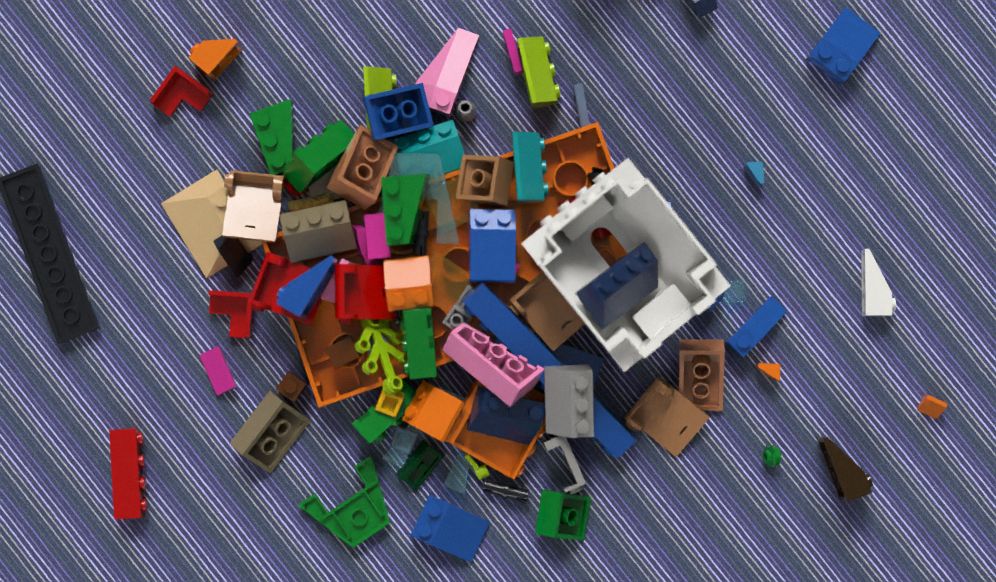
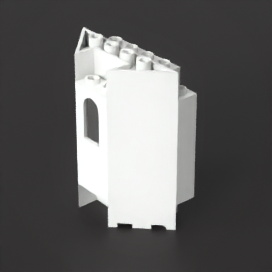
(634, 215)

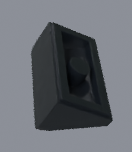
(233, 254)

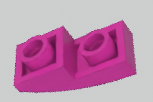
(360, 238)

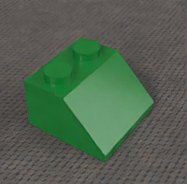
(563, 515)

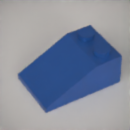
(843, 46)
(398, 111)
(492, 245)
(304, 291)
(450, 528)

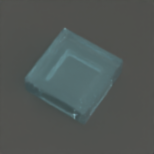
(734, 293)

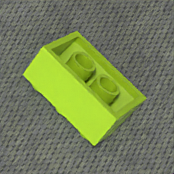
(538, 71)
(377, 81)

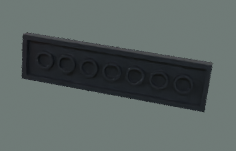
(48, 253)

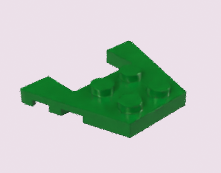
(357, 516)

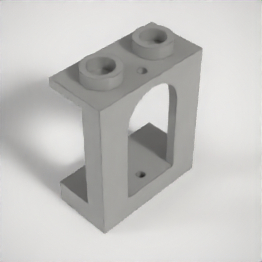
(563, 443)

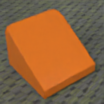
(770, 369)
(931, 406)

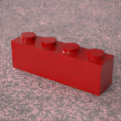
(127, 473)

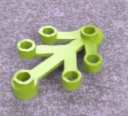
(381, 349)

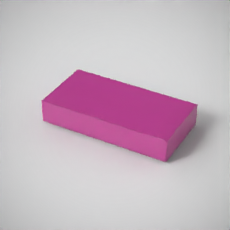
(512, 52)
(376, 237)

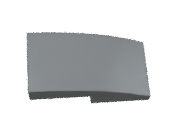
(457, 314)

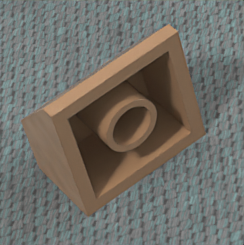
(485, 180)

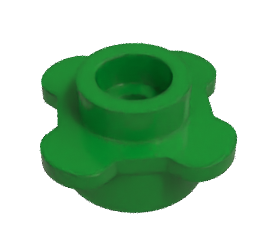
(771, 456)

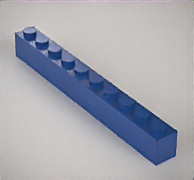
(522, 341)

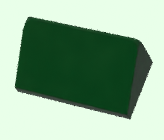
(420, 465)

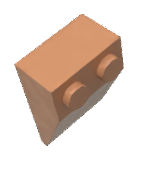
(362, 167)
(702, 372)

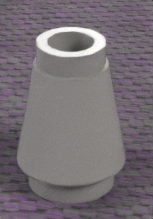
(465, 116)

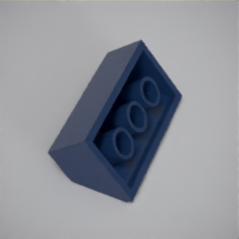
(620, 286)

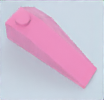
(447, 71)

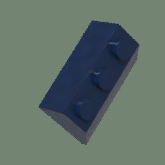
(497, 419)

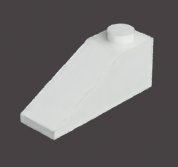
(876, 293)

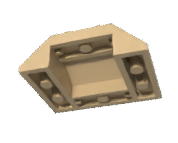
(199, 219)

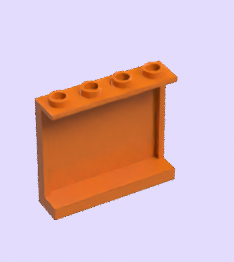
(495, 452)

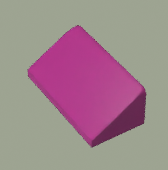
(218, 370)

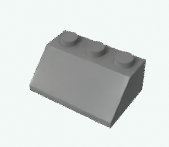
(569, 400)

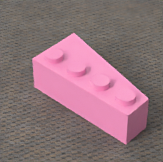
(491, 364)

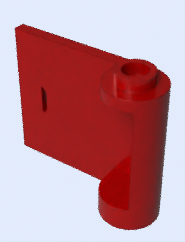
(272, 276)
(360, 293)

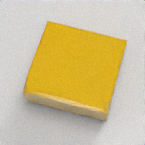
(389, 403)

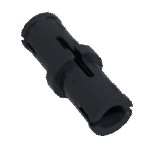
(422, 234)
(506, 491)

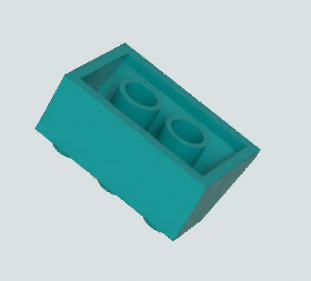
(437, 139)
(529, 167)

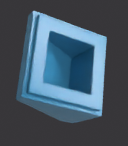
(756, 171)

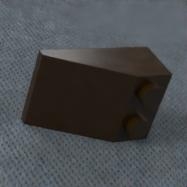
(846, 475)

